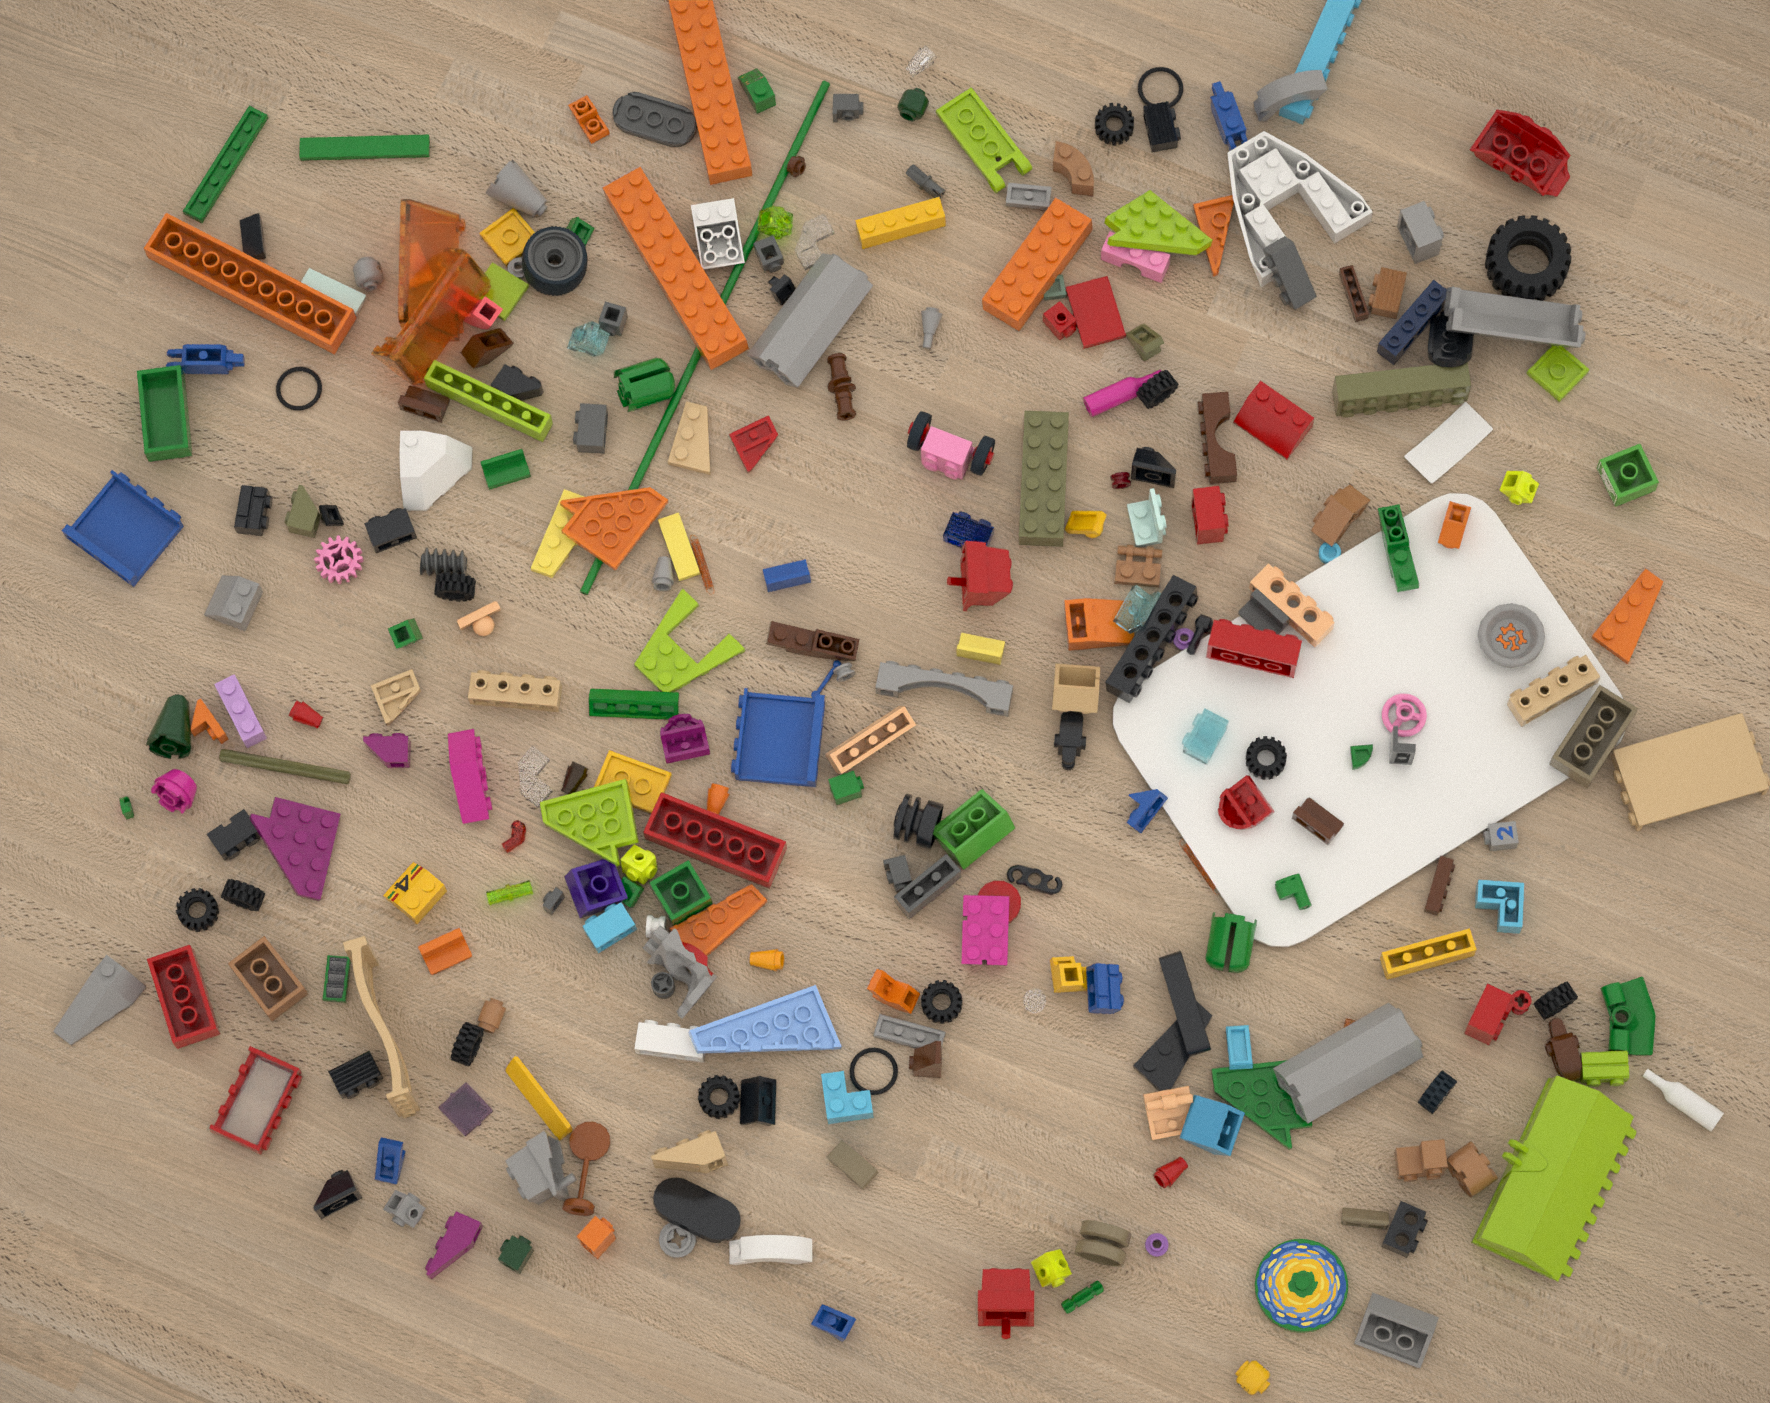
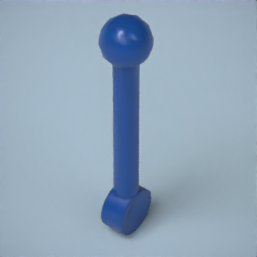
(836, 663)

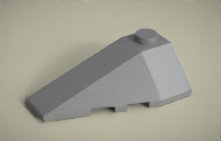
(101, 997)

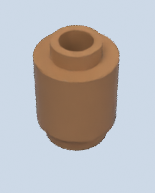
(491, 1015)

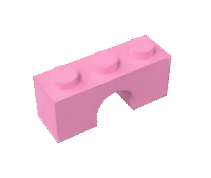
(1150, 263)

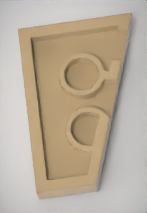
(692, 440)

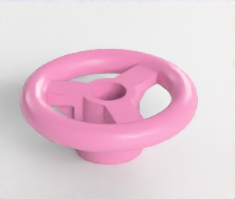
(1397, 699)

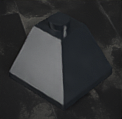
(1152, 468)
(337, 1194)

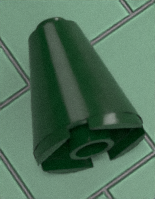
(172, 729)

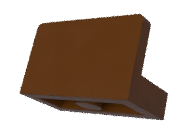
(424, 403)
(1317, 820)

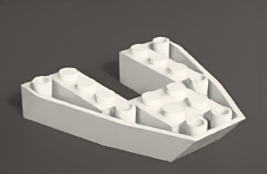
(1269, 172)

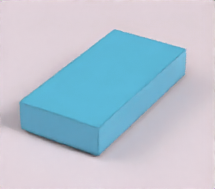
(1239, 1047)

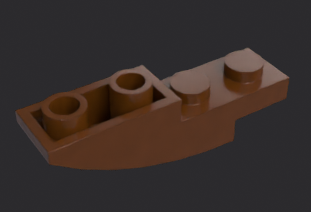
(812, 643)

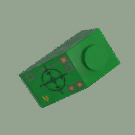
(757, 90)

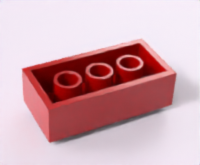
(1254, 648)
(183, 996)

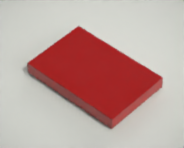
(1095, 312)

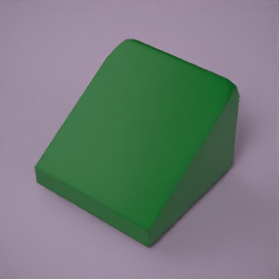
(581, 229)

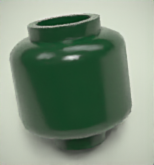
(913, 104)

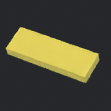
(679, 546)

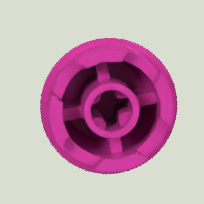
(175, 790)

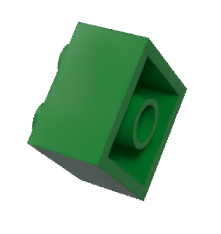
(681, 893)

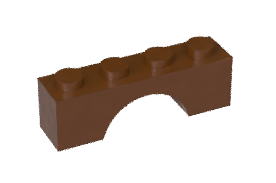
(1221, 463)

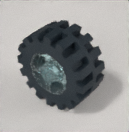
(1437, 1092)

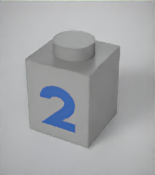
(1501, 836)

